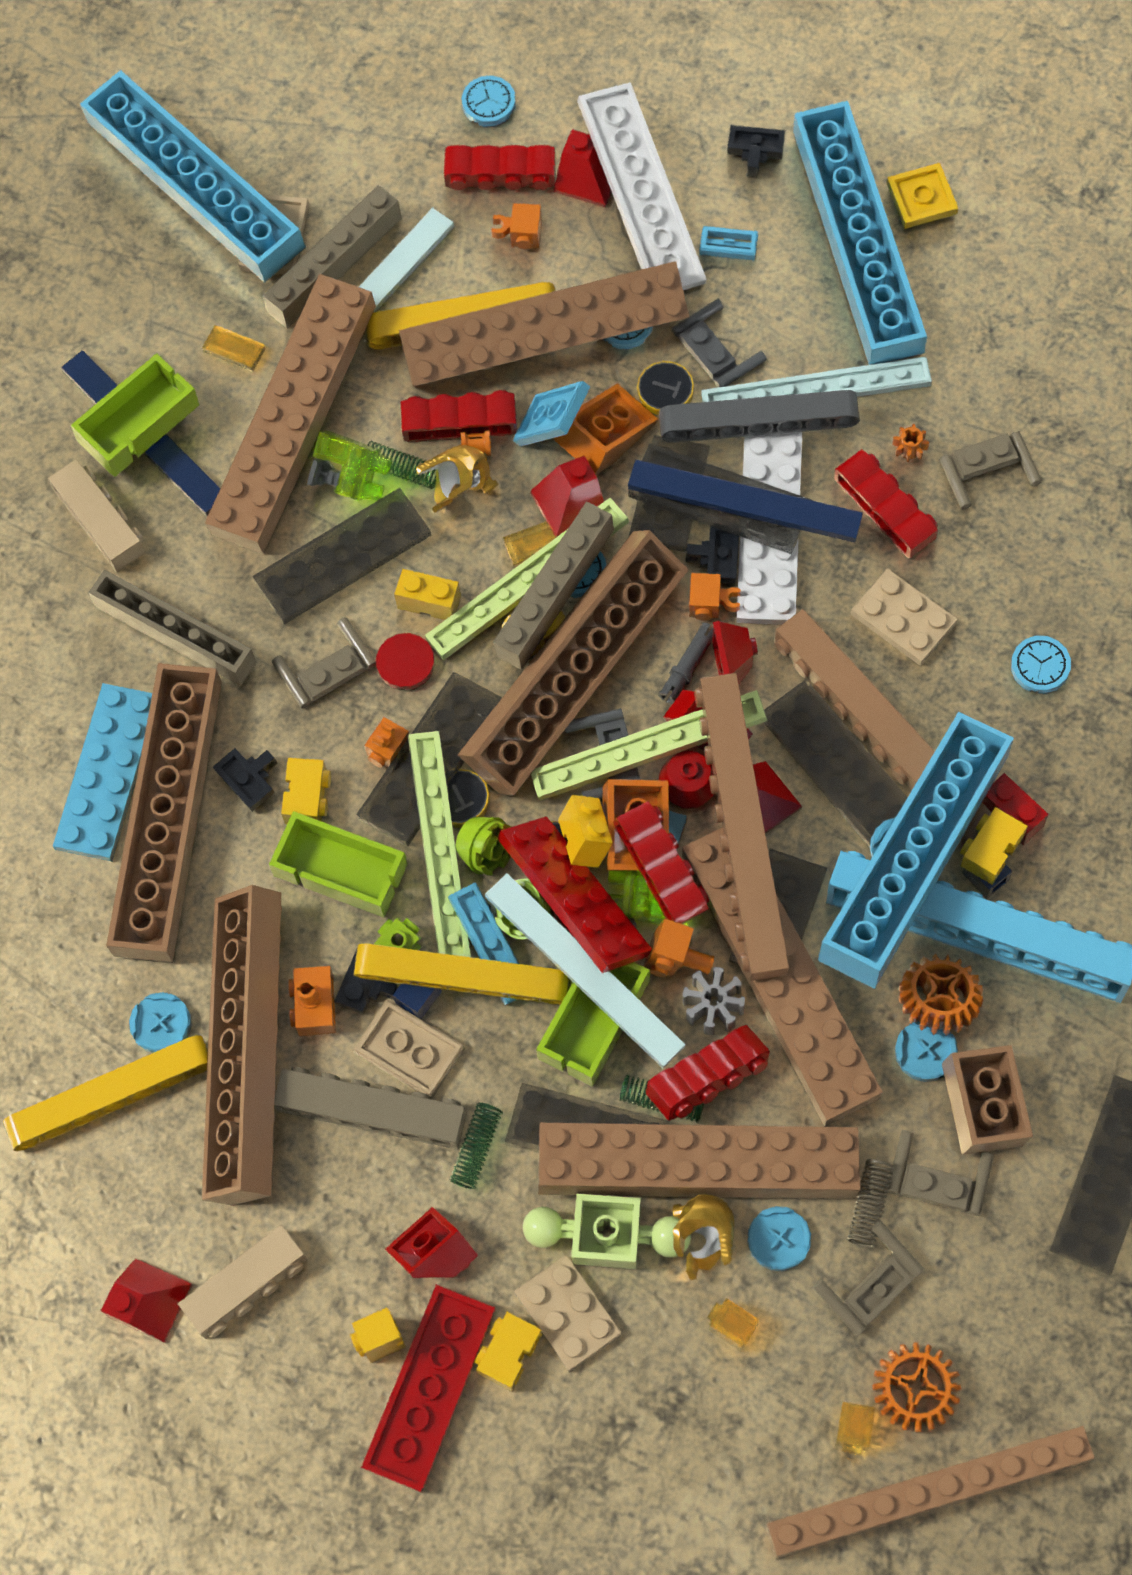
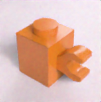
(523, 226)
(707, 595)
(385, 743)

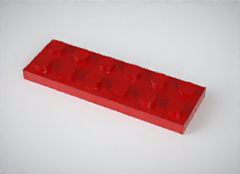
(574, 895)
(428, 1388)

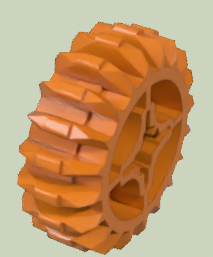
(941, 1010)
(931, 1391)

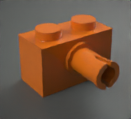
(672, 951)
(313, 1001)

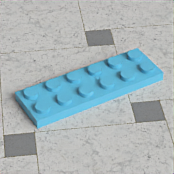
(105, 774)

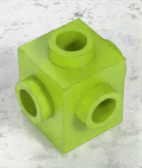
(406, 928)

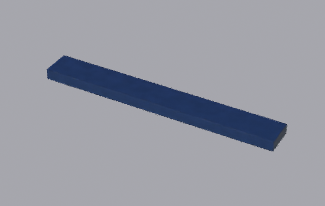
(164, 453)
(745, 501)

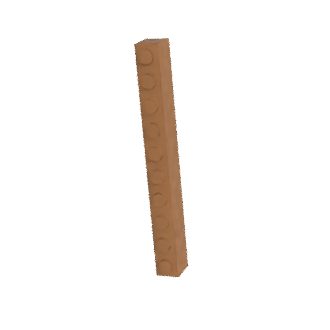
(859, 703)
(742, 826)
(929, 1492)

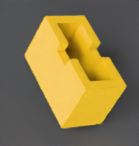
(427, 594)
(307, 788)
(585, 830)
(996, 836)
(377, 1335)
(504, 1355)

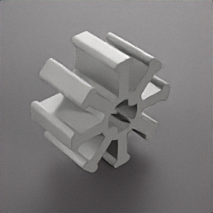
(703, 997)

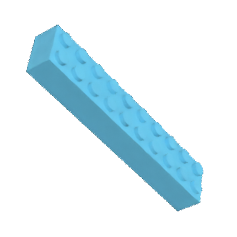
(193, 176)
(859, 234)
(915, 850)
(1007, 934)

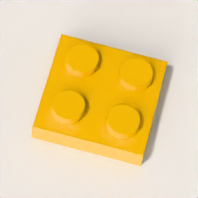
(922, 195)

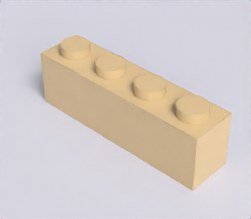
(97, 515)
(243, 1282)

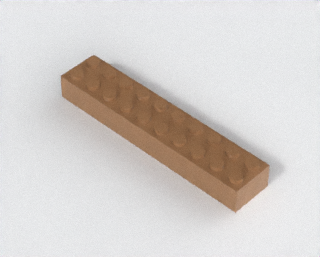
(544, 323)
(290, 414)
(573, 662)
(164, 813)
(794, 1004)
(242, 1047)
(698, 1160)

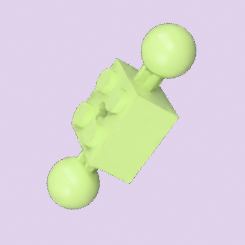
(545, 1227)

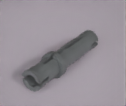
(682, 672)

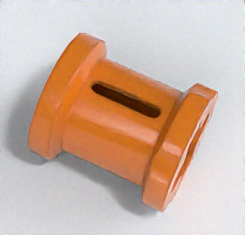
(479, 441)

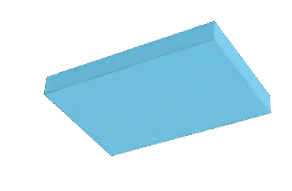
(551, 414)

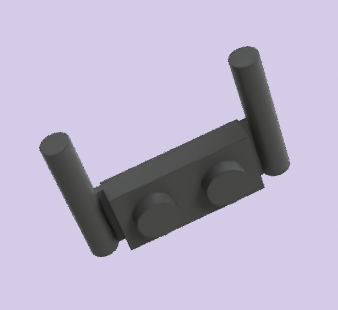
(709, 350)
(608, 727)

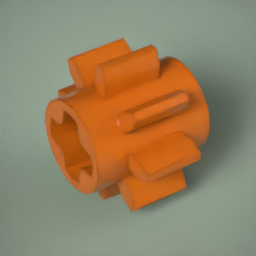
(910, 443)

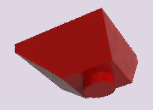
(581, 171)
(565, 492)
(733, 649)
(774, 797)
(432, 1248)
(146, 1299)

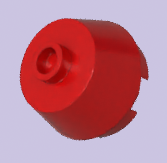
(687, 779)

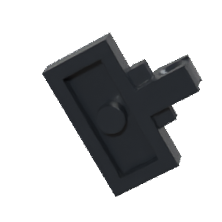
(755, 145)
(717, 554)
(247, 777)
(357, 992)

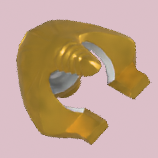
(459, 466)
(714, 1221)

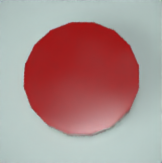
(405, 661)

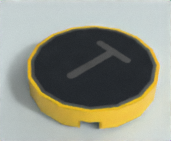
(664, 385)
(467, 797)

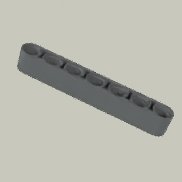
(759, 416)

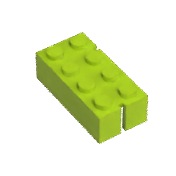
(135, 414)
(338, 864)
(582, 1033)

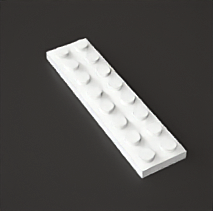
(639, 182)
(767, 574)

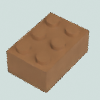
(987, 1099)

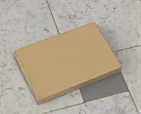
(408, 1049)

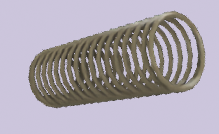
(860, 1236)

